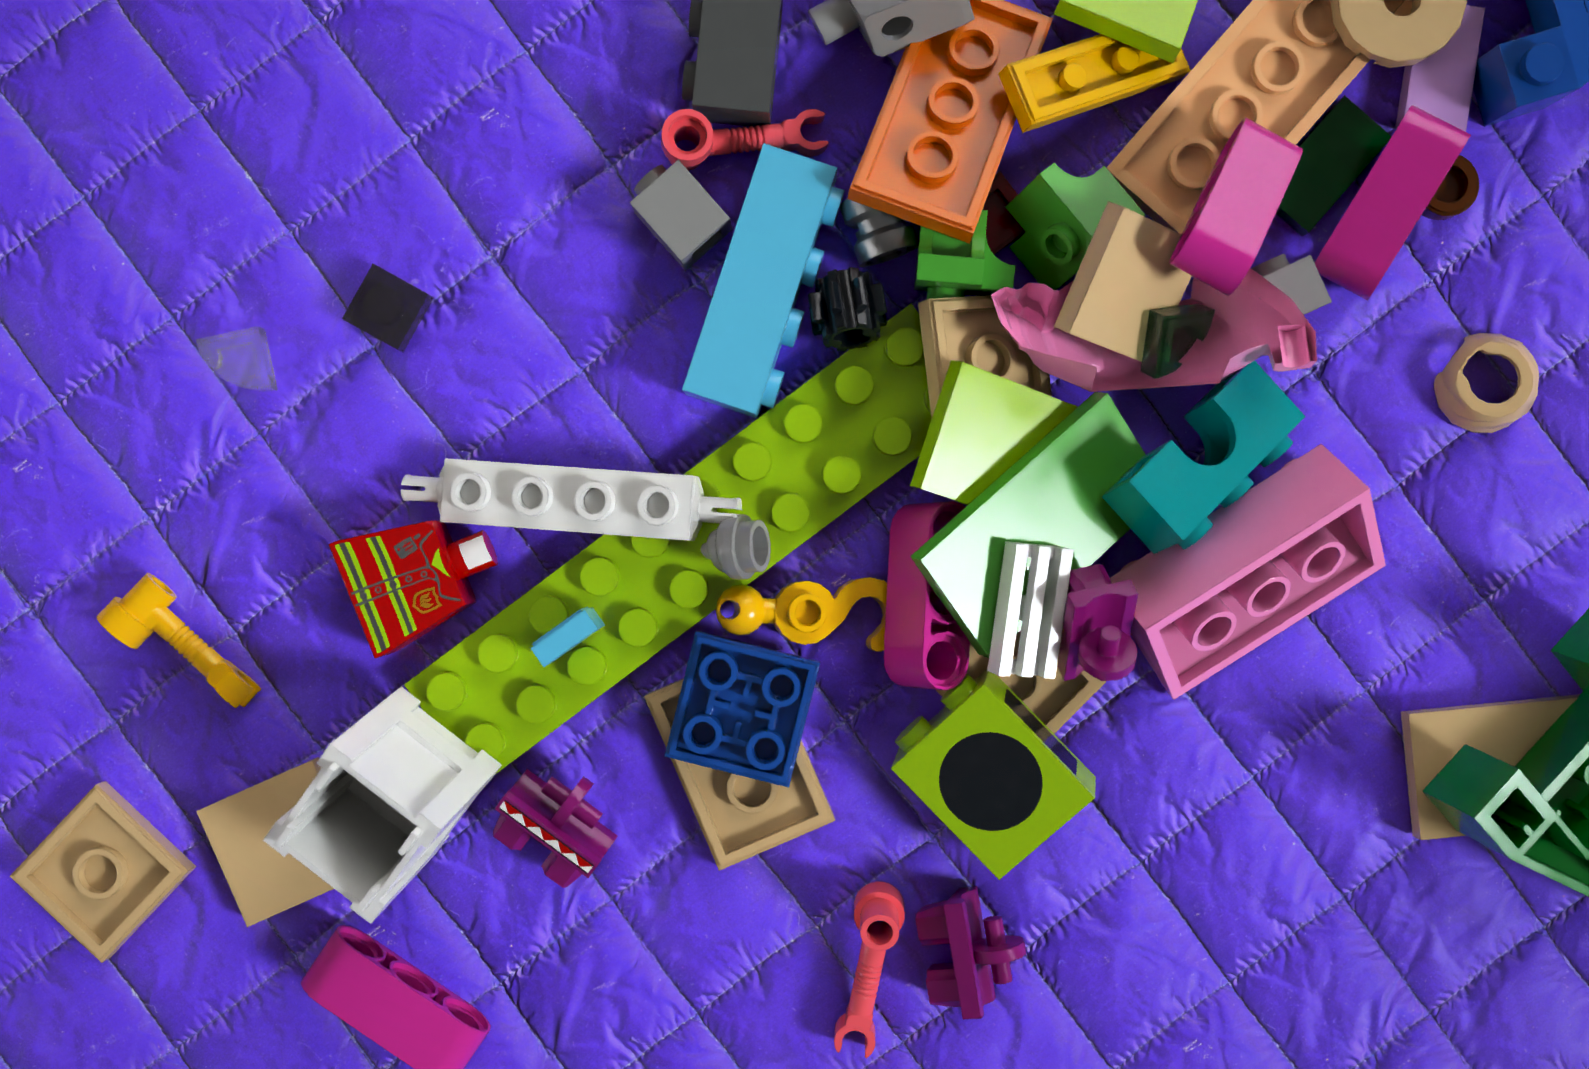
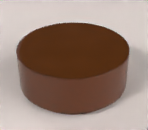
(1456, 191)

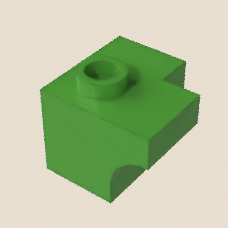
(1061, 220)
(957, 268)

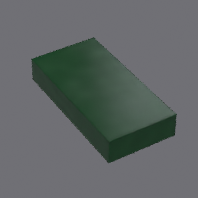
(1330, 163)

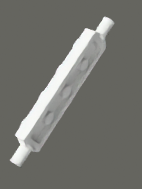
(570, 499)

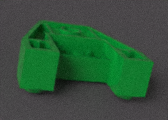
(1541, 804)

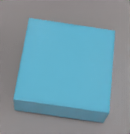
(566, 635)

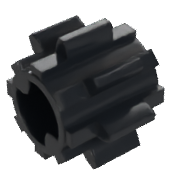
(847, 309)

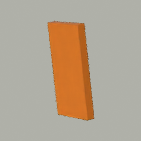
(948, 121)

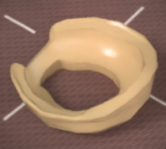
(1464, 407)

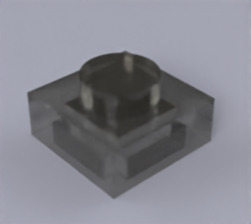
(388, 308)

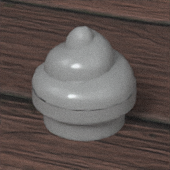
(739, 547)

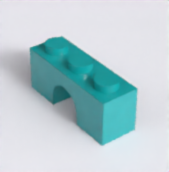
(1240, 425)

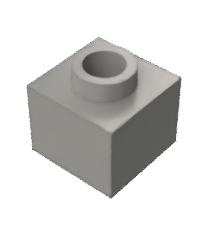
(1296, 280)

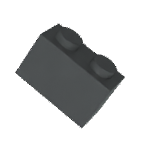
(734, 61)

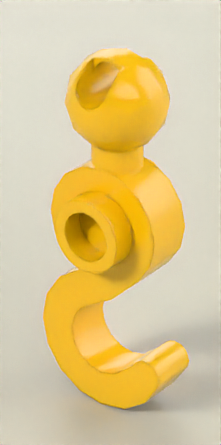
(802, 610)

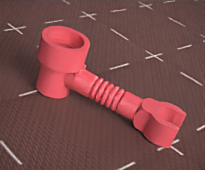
(695, 127)
(872, 903)

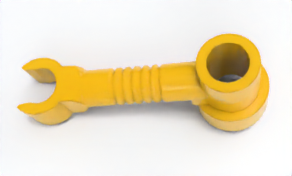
(147, 610)

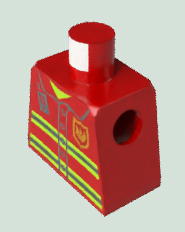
(410, 579)

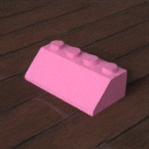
(1255, 570)

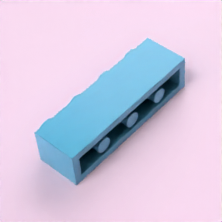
(761, 282)

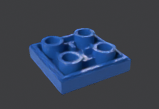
(742, 709)

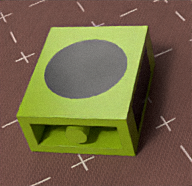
(992, 772)

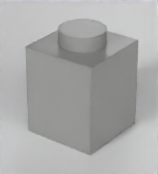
(680, 213)

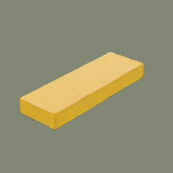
(1082, 79)

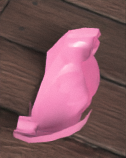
(1238, 335)

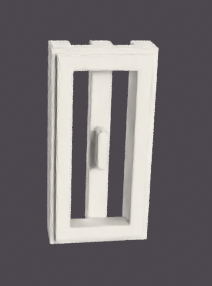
(1039, 610)

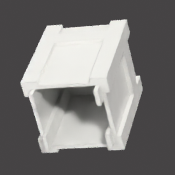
(382, 803)

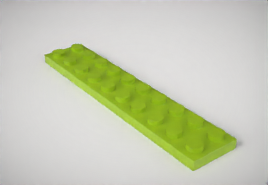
(790, 469)

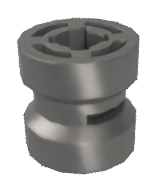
(879, 234)

